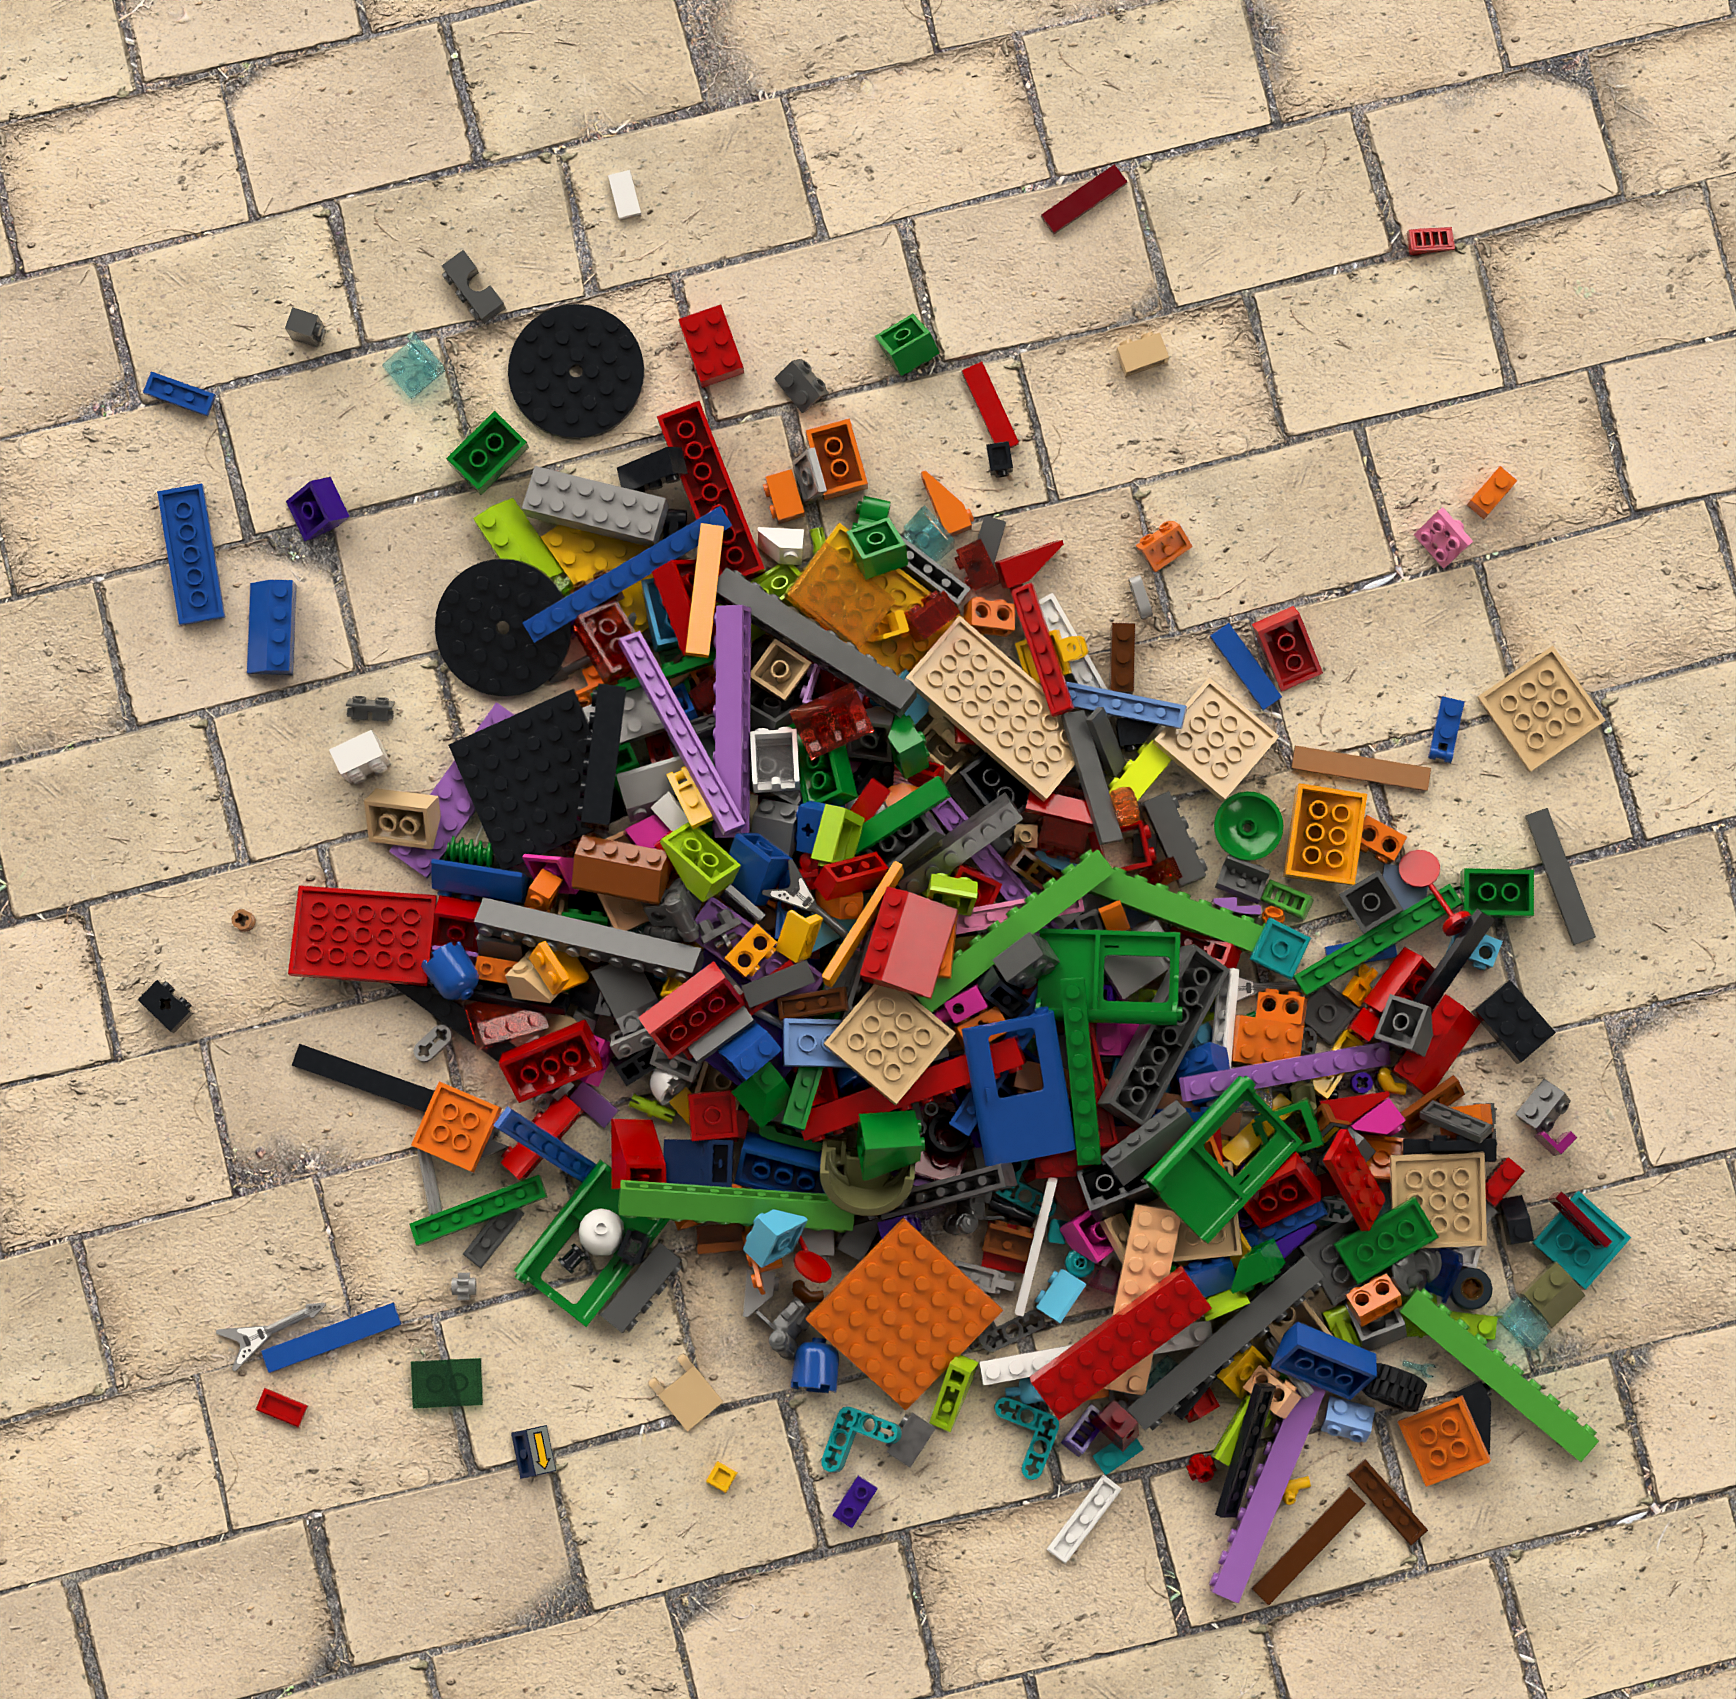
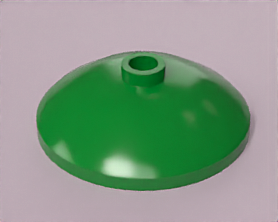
(1256, 811)

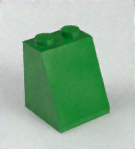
(888, 1142)

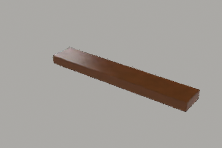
(1308, 1546)

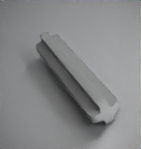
(430, 1182)
(1303, 1387)

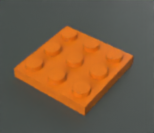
(456, 1126)
(1444, 1441)

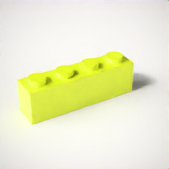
(1143, 771)

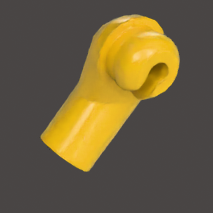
(1388, 1084)
(1293, 1487)

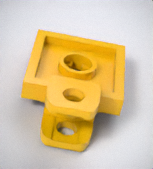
(1064, 650)

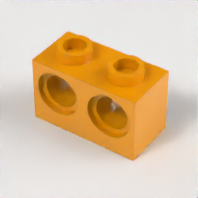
(746, 947)

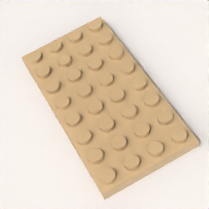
(995, 706)

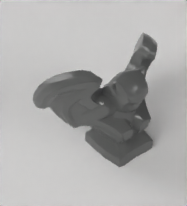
(1407, 1270)

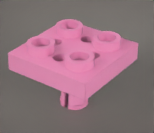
(1446, 534)

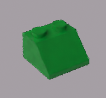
(907, 344)
(877, 548)

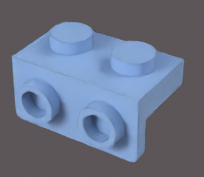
(1348, 1419)

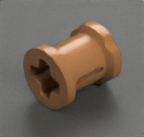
(238, 917)

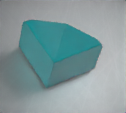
(1054, 1233)

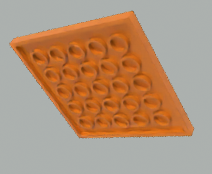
(904, 1314)

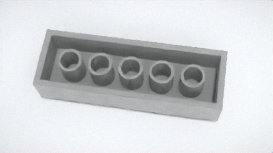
(595, 507)

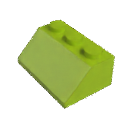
(1225, 1448)

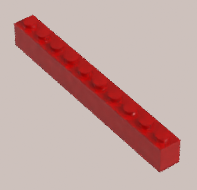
(935, 1080)

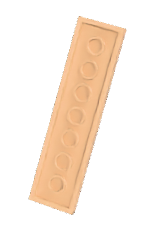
(1144, 1264)

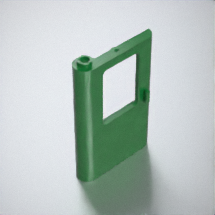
(1084, 955)
(591, 1195)

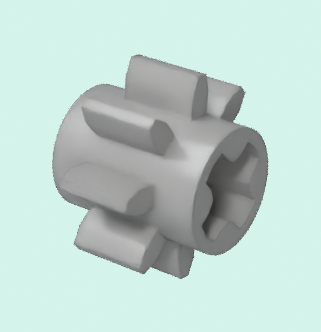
(463, 1286)

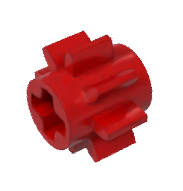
(1201, 1468)

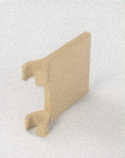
(689, 1396)

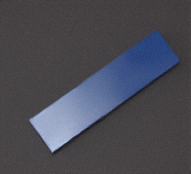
(1245, 666)

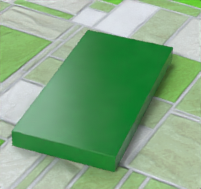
(1387, 1242)

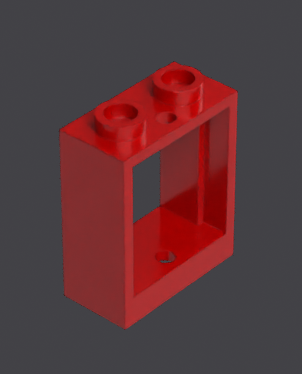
(1145, 834)

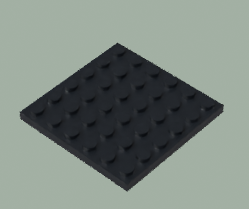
(529, 778)

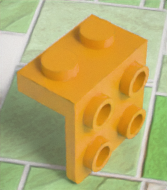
(557, 968)

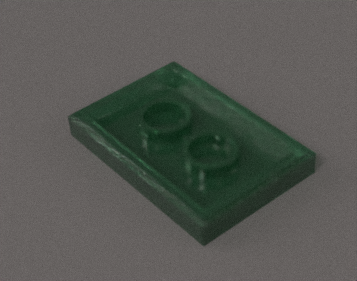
(447, 1383)

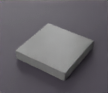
(809, 476)

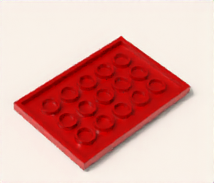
(362, 935)

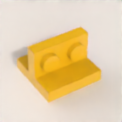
(1241, 1369)

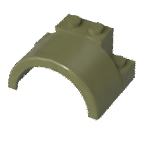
(852, 1192)

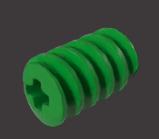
(469, 853)

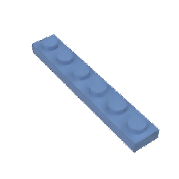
(1127, 705)

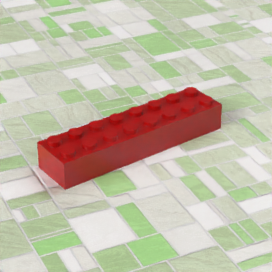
(709, 486)
(1120, 1343)

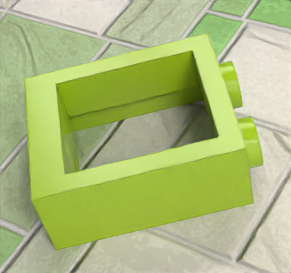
(837, 835)

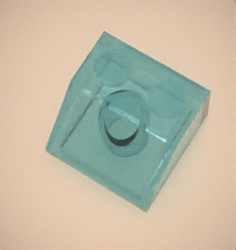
(928, 535)
(1523, 1323)

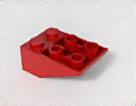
(636, 1152)

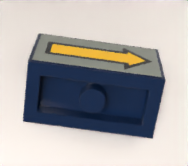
(533, 1451)

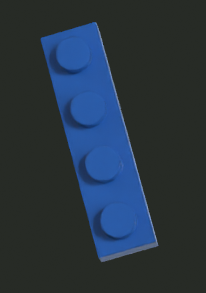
(1285, 1226)

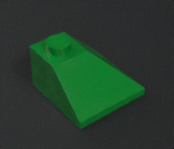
(763, 1094)

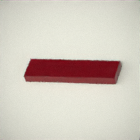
(1084, 199)

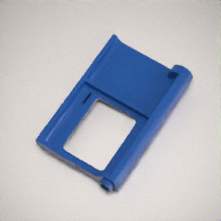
(1024, 1123)

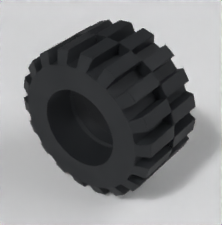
(1396, 1388)

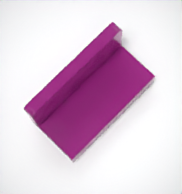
(1559, 1145)

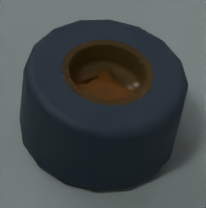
(1476, 1293)

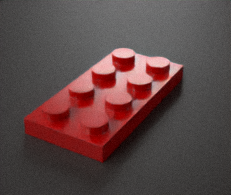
(1354, 1179)

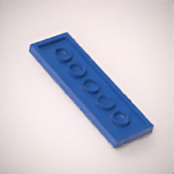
(191, 554)

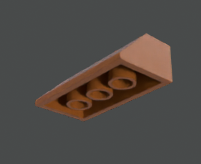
(621, 870)

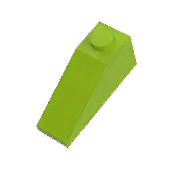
(953, 1392)

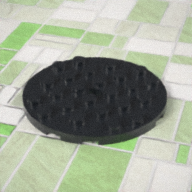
(581, 404)
(470, 635)

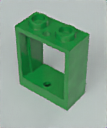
(1310, 1120)

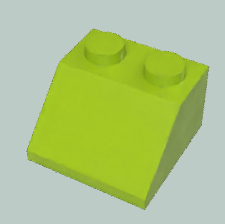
(953, 892)

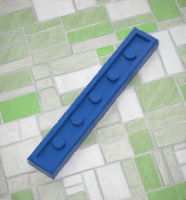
(544, 1144)
(331, 1337)

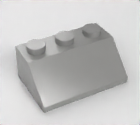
(646, 785)

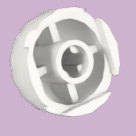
(667, 1085)
(601, 1232)

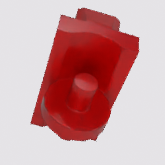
(809, 870)

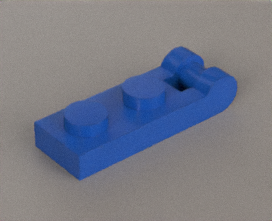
(1446, 728)

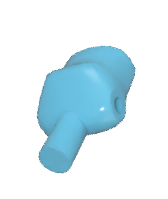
(1026, 1391)

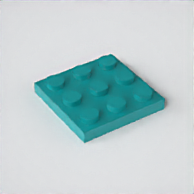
(1573, 1251)

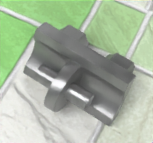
(728, 922)

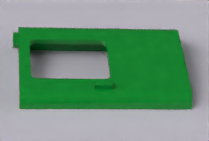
(1198, 1185)

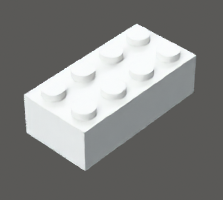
(638, 717)

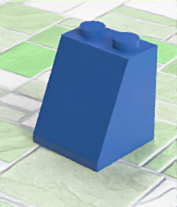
(760, 866)
(749, 1051)

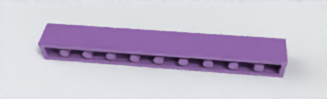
(733, 707)
(1264, 1497)

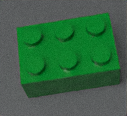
(487, 452)
(1498, 892)

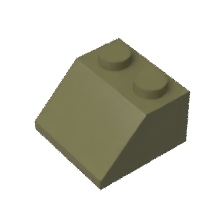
(1553, 1293)

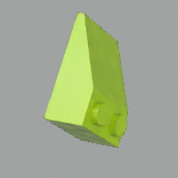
(700, 861)
(1223, 1303)

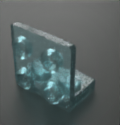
(414, 366)

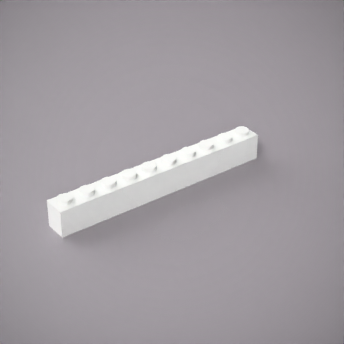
(1027, 1364)

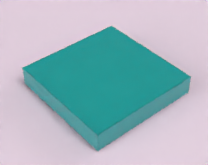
(1280, 948)

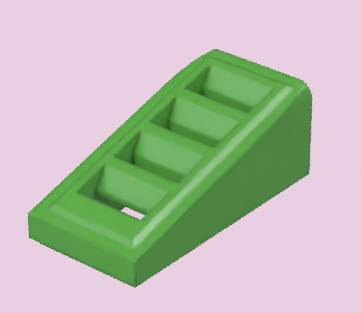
(1308, 900)

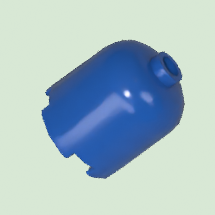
(452, 972)
(816, 1367)

